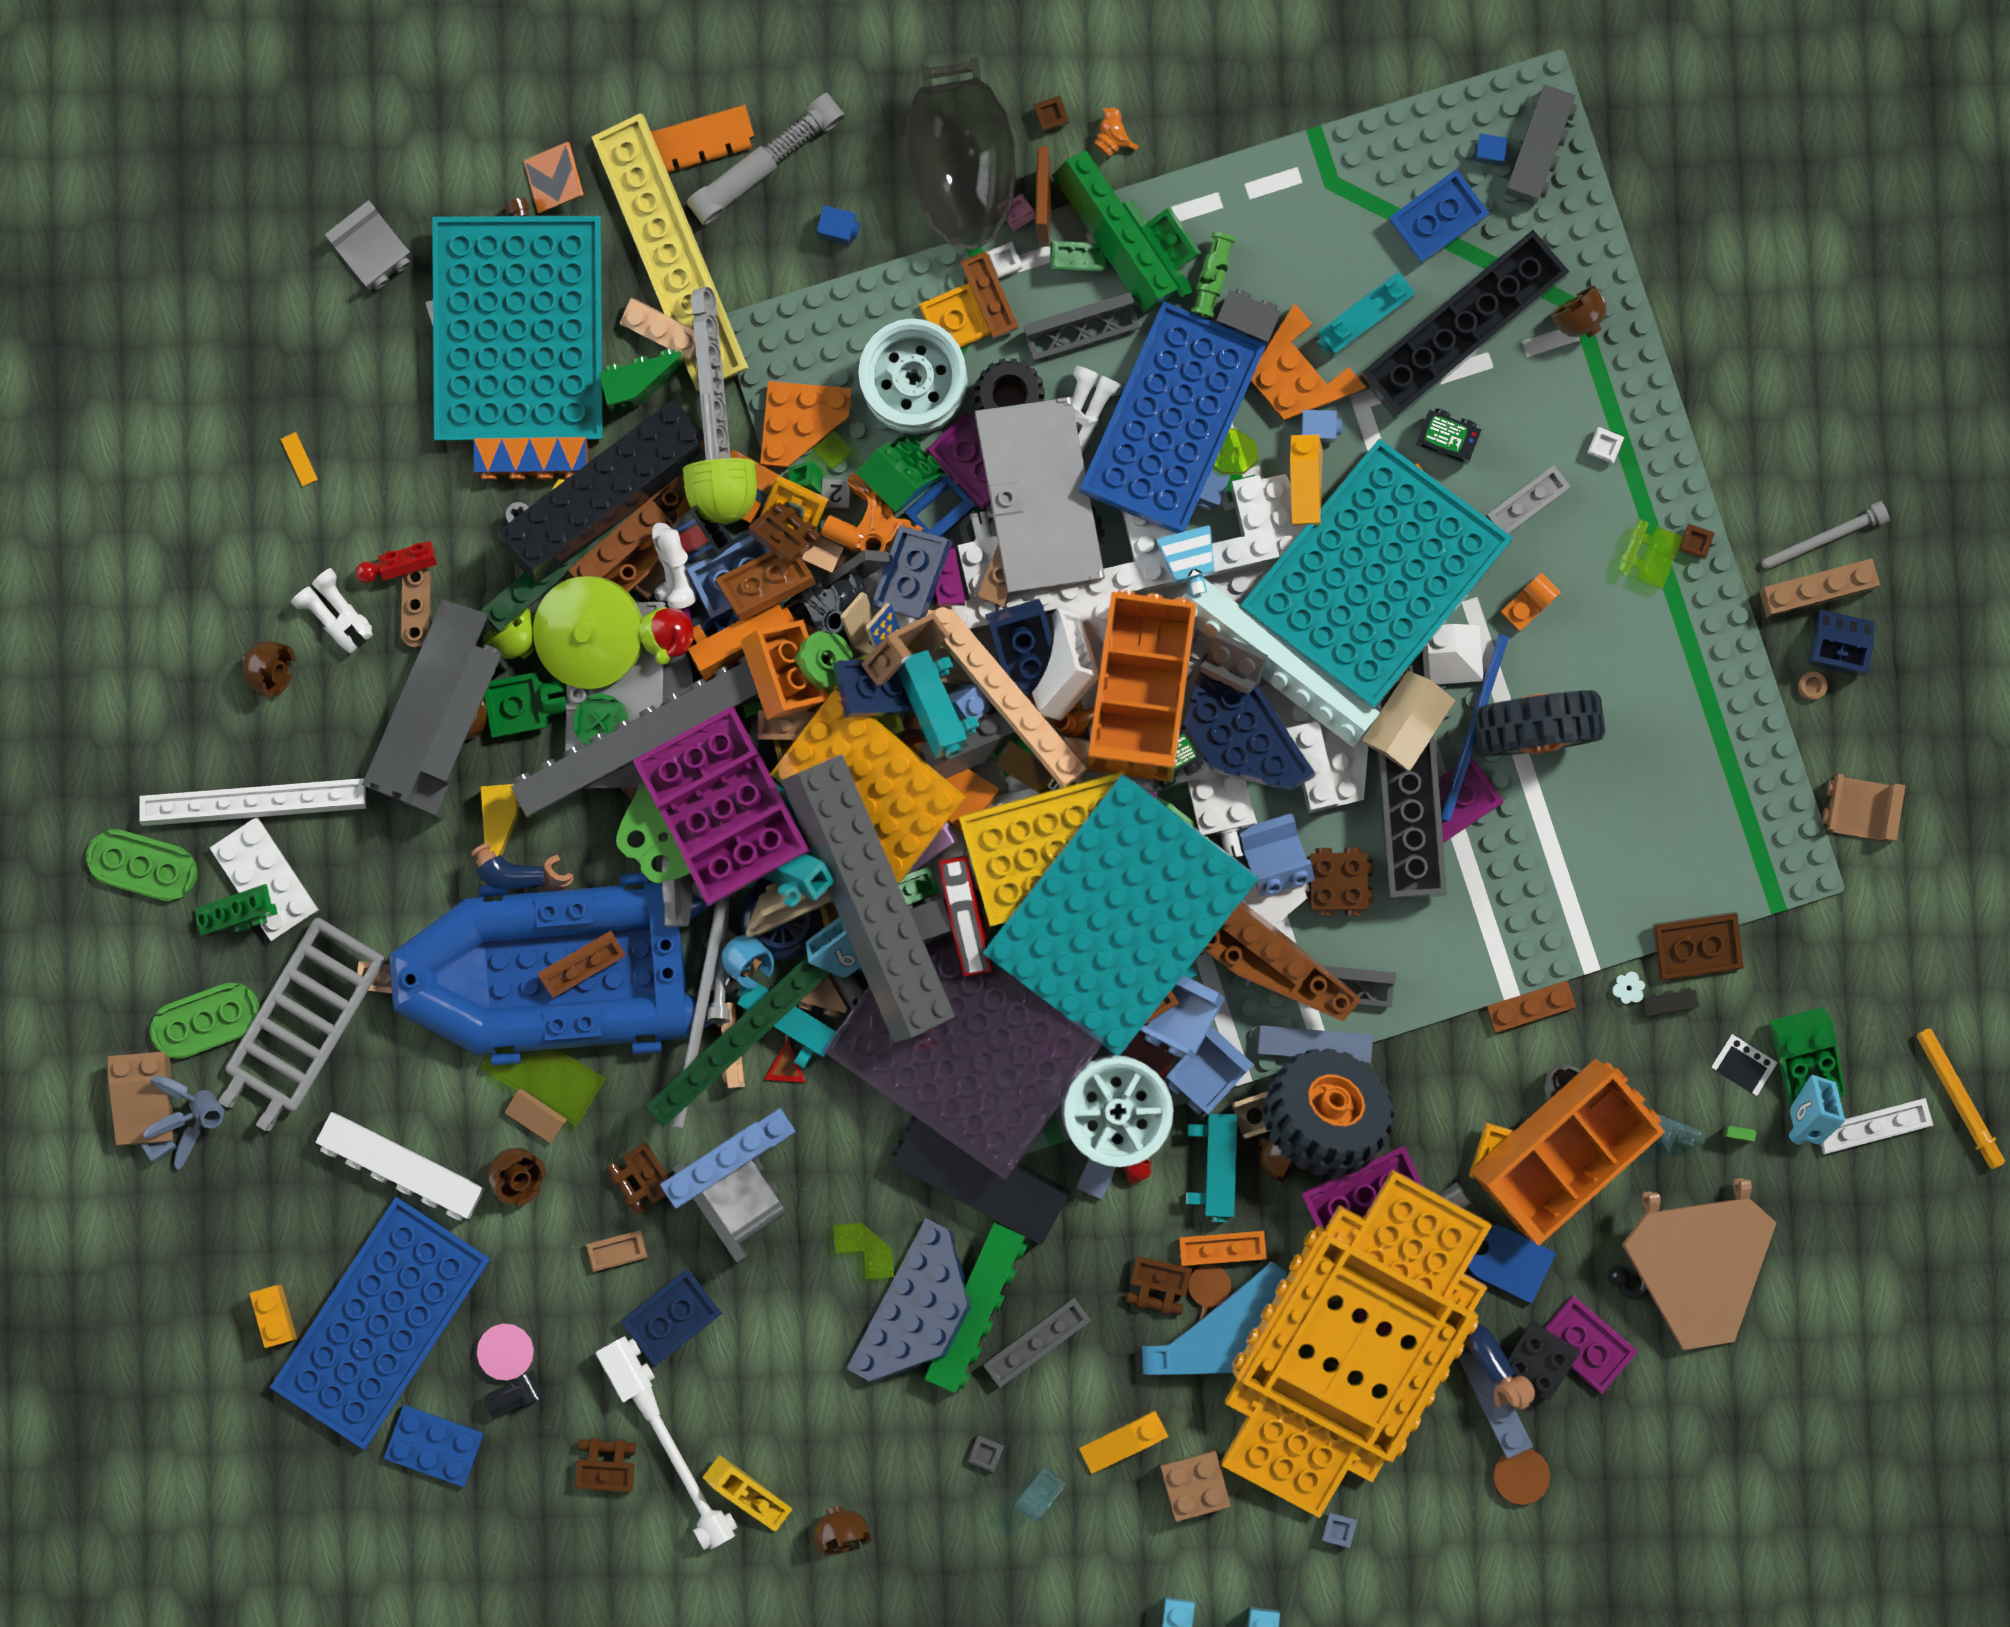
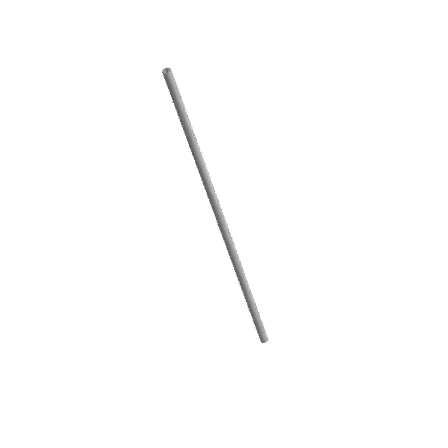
(708, 971)

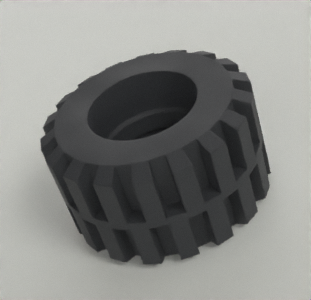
(1007, 371)

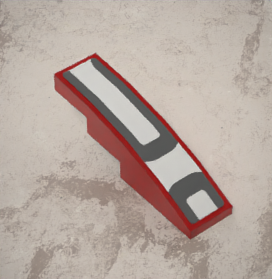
(965, 915)

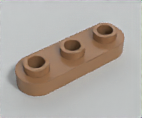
(416, 618)

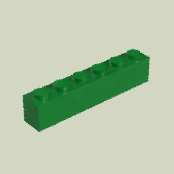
(1114, 231)
(984, 1290)

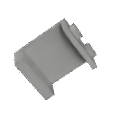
(369, 246)

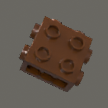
(1340, 882)

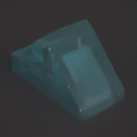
(1686, 1134)
(1040, 1494)

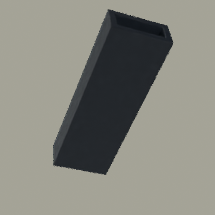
(1022, 1202)

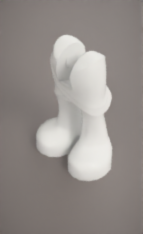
(1105, 389)
(326, 585)
(677, 587)

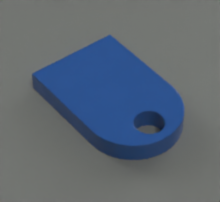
(1512, 1263)

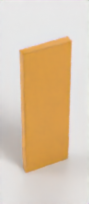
(299, 459)

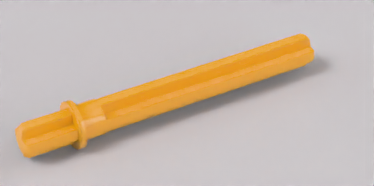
(1961, 1099)

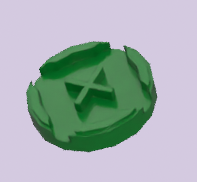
(597, 715)

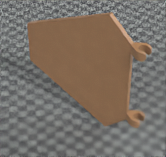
(1701, 1263)

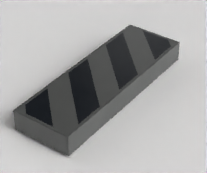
(864, 563)

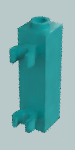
(1365, 315)
(932, 705)
(800, 877)
(795, 1024)
(1220, 1166)

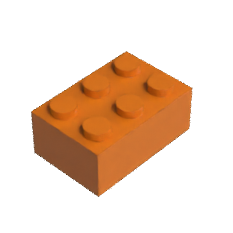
(775, 671)

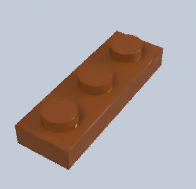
(989, 295)
(581, 964)
(1531, 1006)

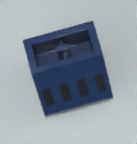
(1842, 643)

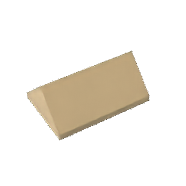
(1409, 720)

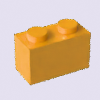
(273, 1316)

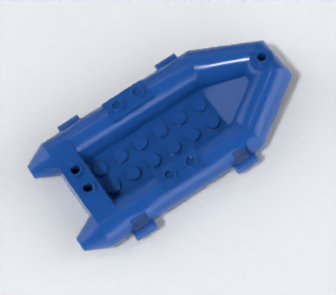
(487, 961)

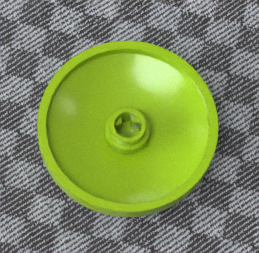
(588, 632)

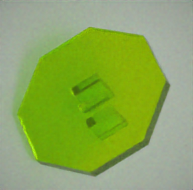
(1237, 453)

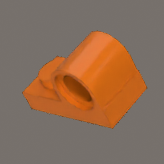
(1530, 602)

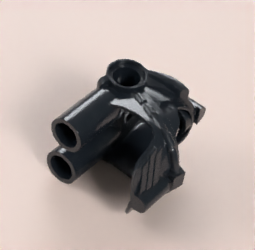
(827, 605)

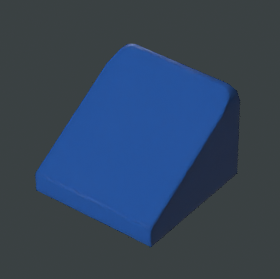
(1491, 149)

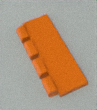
(706, 135)

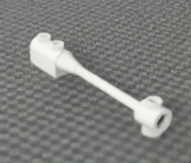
(633, 1382)

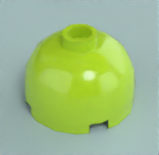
(515, 638)

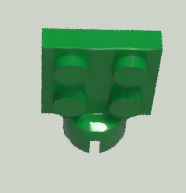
(522, 704)

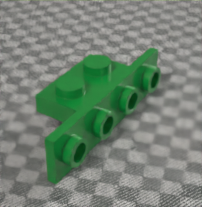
(1168, 242)
(236, 911)

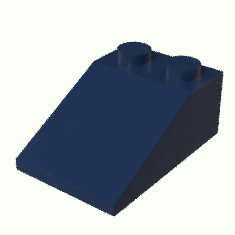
(1022, 643)

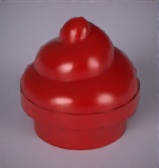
(1138, 1172)

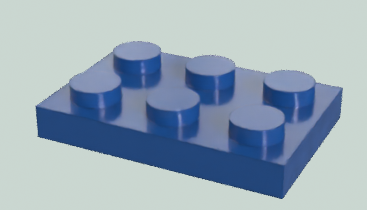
(1438, 216)
(434, 1445)

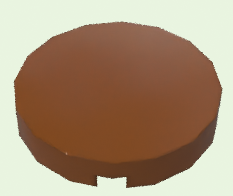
(1522, 1477)

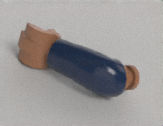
(501, 874)
(1493, 1361)

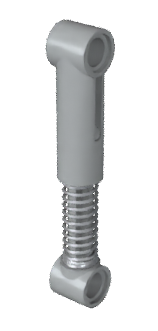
(712, 199)

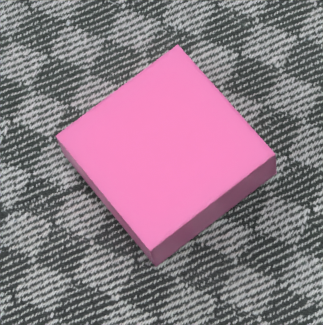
(1020, 213)

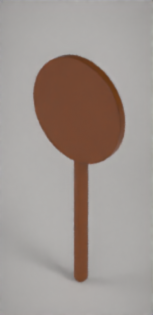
(1209, 1287)

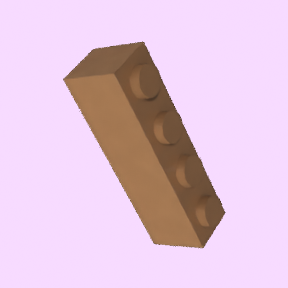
(1819, 588)

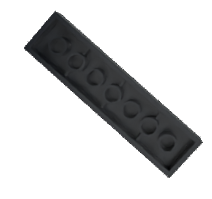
(1464, 324)
(603, 492)

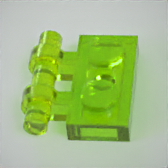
(1658, 557)

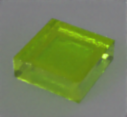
(833, 450)

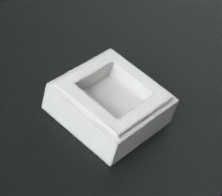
(1005, 260)
(1605, 445)

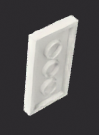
(253, 860)

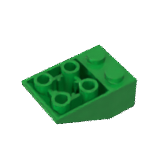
(633, 384)
(900, 471)
(1806, 1047)

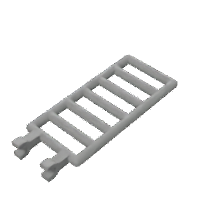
(275, 997)

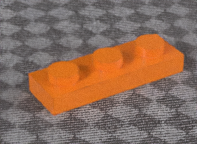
(1222, 1248)

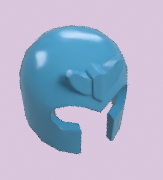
(739, 956)

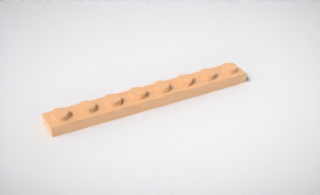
(1008, 699)

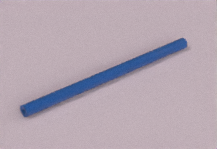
(1471, 735)

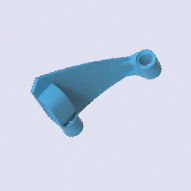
(1220, 1335)

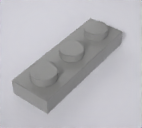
(1529, 500)

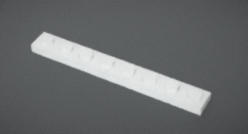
(252, 802)

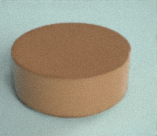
(1812, 686)

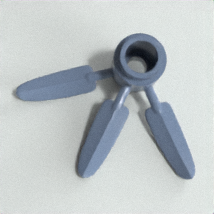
(203, 1107)

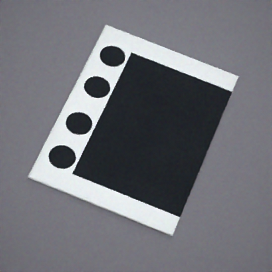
(1744, 1064)

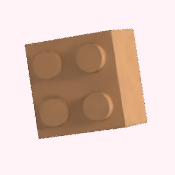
(1195, 1485)

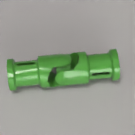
(1214, 271)

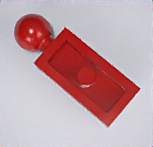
(398, 563)

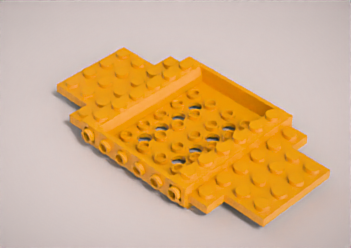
(1402, 1269)

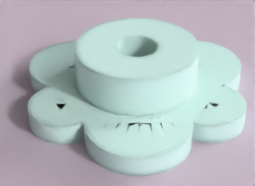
(1620, 989)

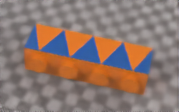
(529, 457)

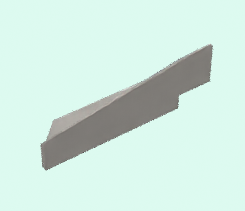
(677, 896)

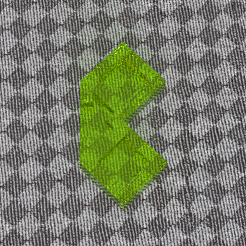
(877, 1254)

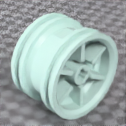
(941, 349)
(1136, 1143)

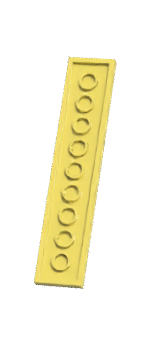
(662, 231)

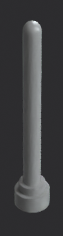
(1875, 515)
(718, 1011)

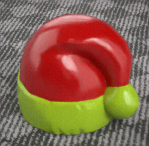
(666, 633)

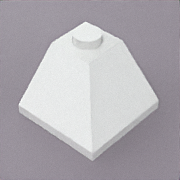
(1456, 655)

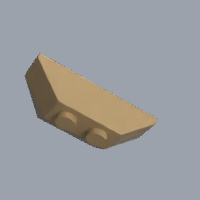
(772, 912)

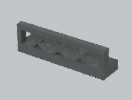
(1078, 316)
(1366, 976)

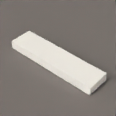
(1879, 1125)

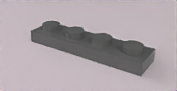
(1036, 1342)

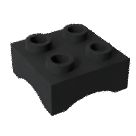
(1542, 1359)

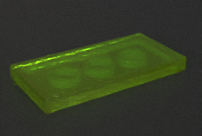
(551, 1079)

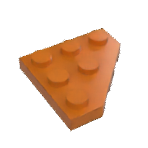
(800, 419)

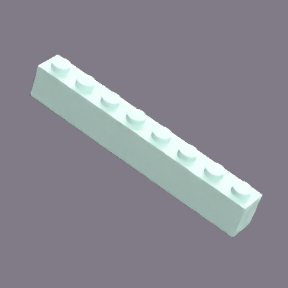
(1285, 667)

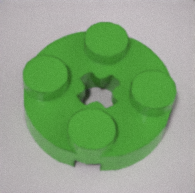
(810, 658)

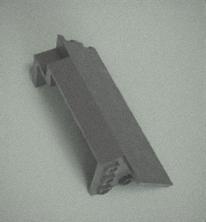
(435, 711)

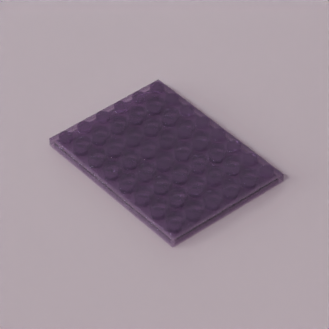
(981, 1076)

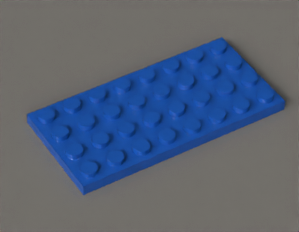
(1172, 418)
(380, 1323)

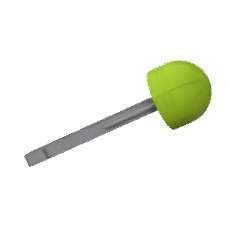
(720, 485)

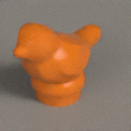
(1112, 133)
(1075, 722)

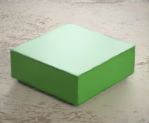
(1739, 1133)

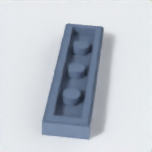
(1292, 1041)
(1095, 1175)

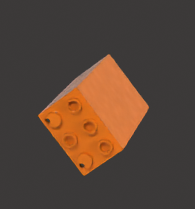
(1142, 685)
(1568, 1150)

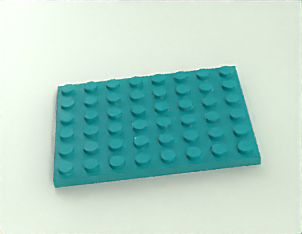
(517, 327)
(1376, 573)
(1121, 914)

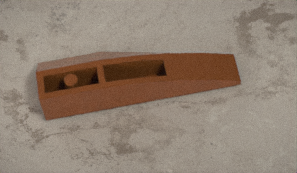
(629, 550)
(1271, 959)

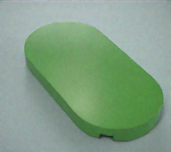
(141, 865)
(204, 1020)

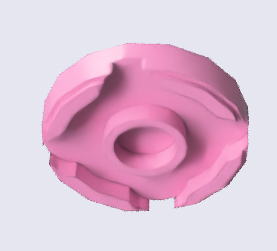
(505, 1351)

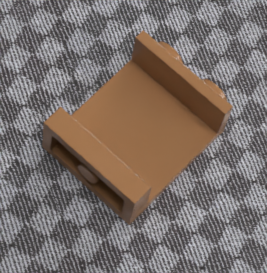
(892, 651)
(1863, 808)

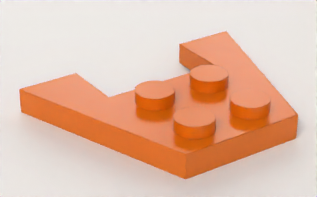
(1289, 379)

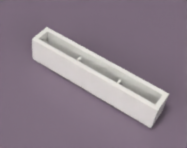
(399, 1165)

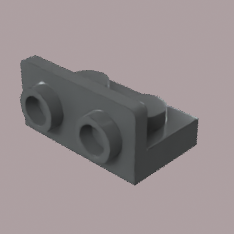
(1234, 663)

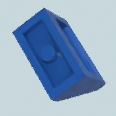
(950, 520)

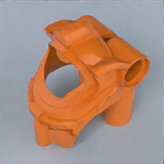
(876, 527)

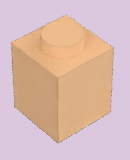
(824, 556)

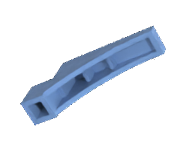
(728, 1158)

